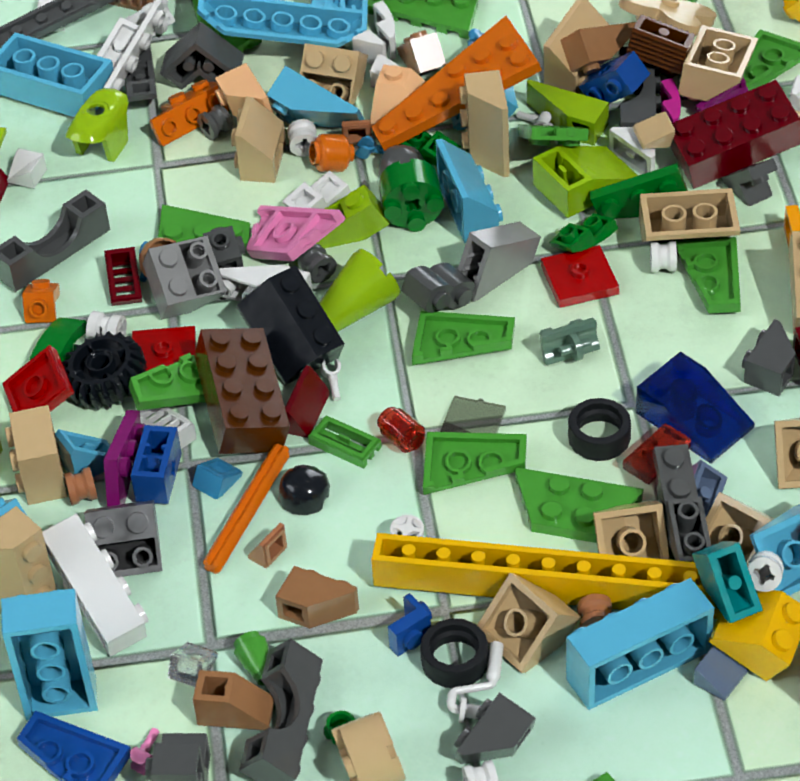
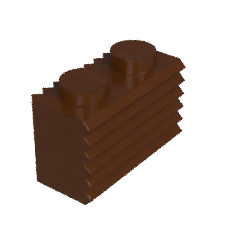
(660, 44)

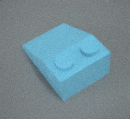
(300, 98)
(783, 539)

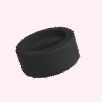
(599, 410)
(454, 631)

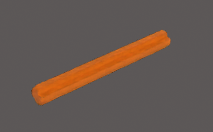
(246, 508)

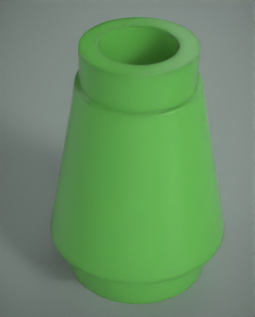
(252, 652)

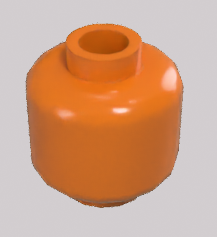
(331, 152)

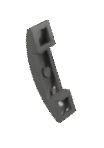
(141, 82)

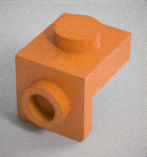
(40, 301)

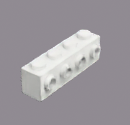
(98, 590)

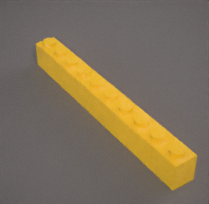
(483, 568)

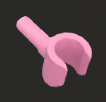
(139, 755)

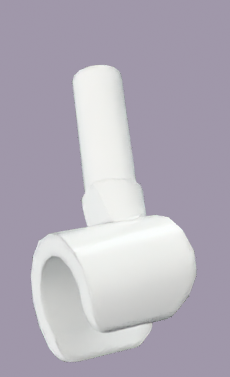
(543, 119)
(332, 378)

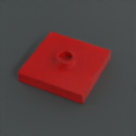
(579, 276)
(165, 344)
(39, 383)

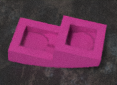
(670, 99)

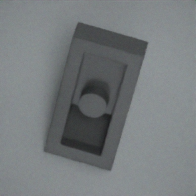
(751, 182)

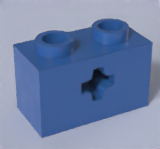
(616, 78)
(156, 464)

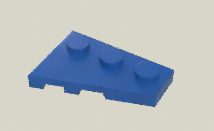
(72, 751)

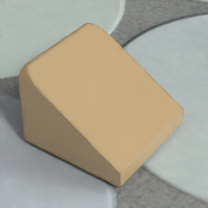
(655, 131)

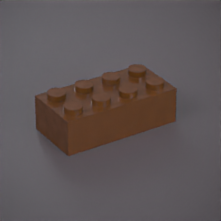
(241, 390)

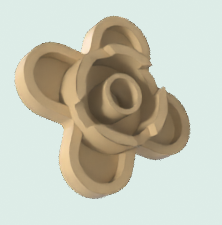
(678, 13)

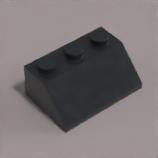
(293, 324)

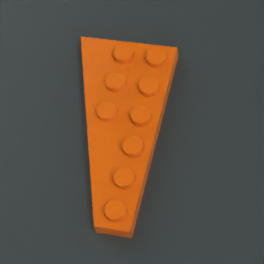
(439, 96)

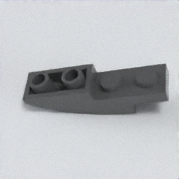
(682, 507)

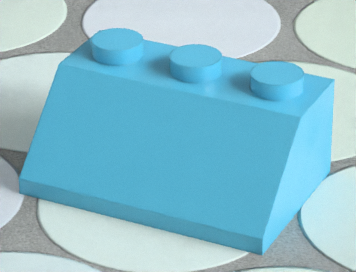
(465, 190)

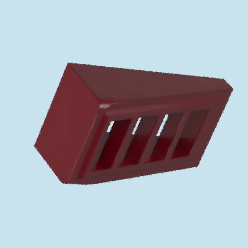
(118, 258)

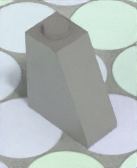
(497, 255)

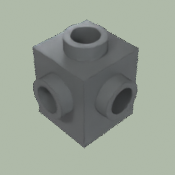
(226, 247)

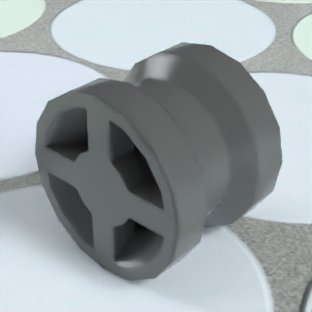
(215, 121)
(317, 263)

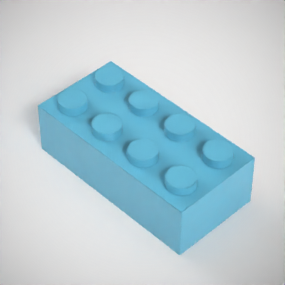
(50, 74)
(639, 643)
(49, 653)

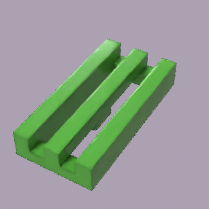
(341, 445)

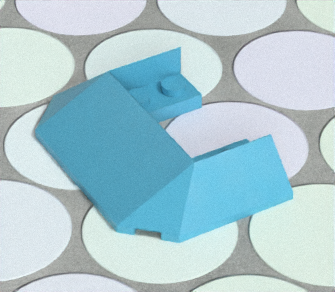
(319, 23)

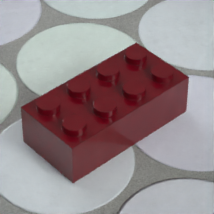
(735, 134)

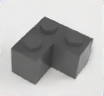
(201, 54)
(179, 758)

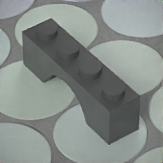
(645, 103)
(79, 224)
(292, 679)

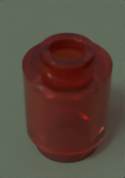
(401, 429)

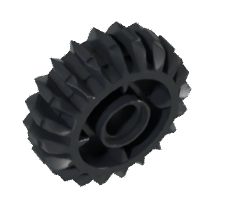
(103, 368)

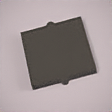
(473, 416)

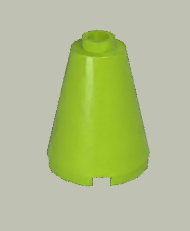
(358, 290)

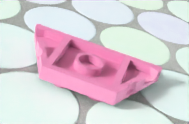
(290, 231)

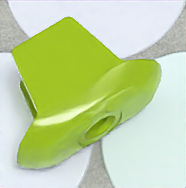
(106, 128)

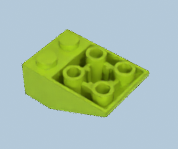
(571, 172)

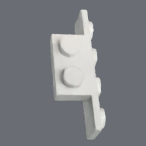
(127, 43)

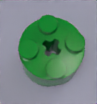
(411, 194)

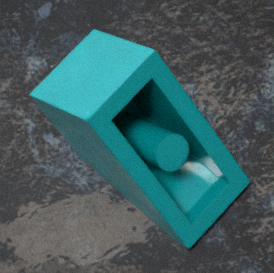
(727, 580)

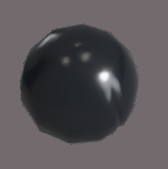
(303, 490)

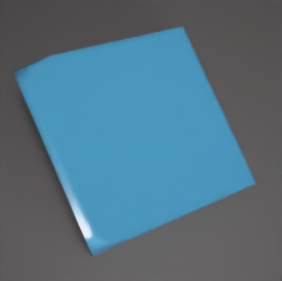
(215, 477)

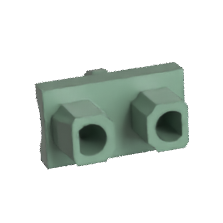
(569, 341)

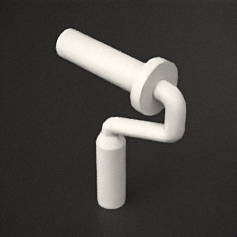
(492, 674)

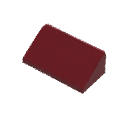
(306, 403)

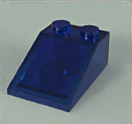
(693, 404)

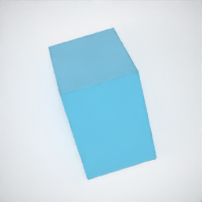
(81, 451)

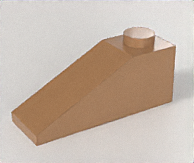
(595, 45)

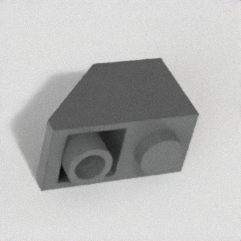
(771, 360)
(497, 733)

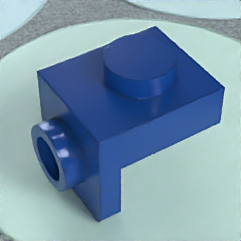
(408, 631)

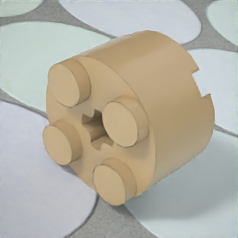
(368, 750)

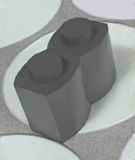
(438, 287)

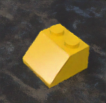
(765, 639)

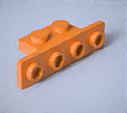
(182, 110)

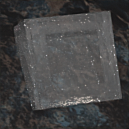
(188, 661)

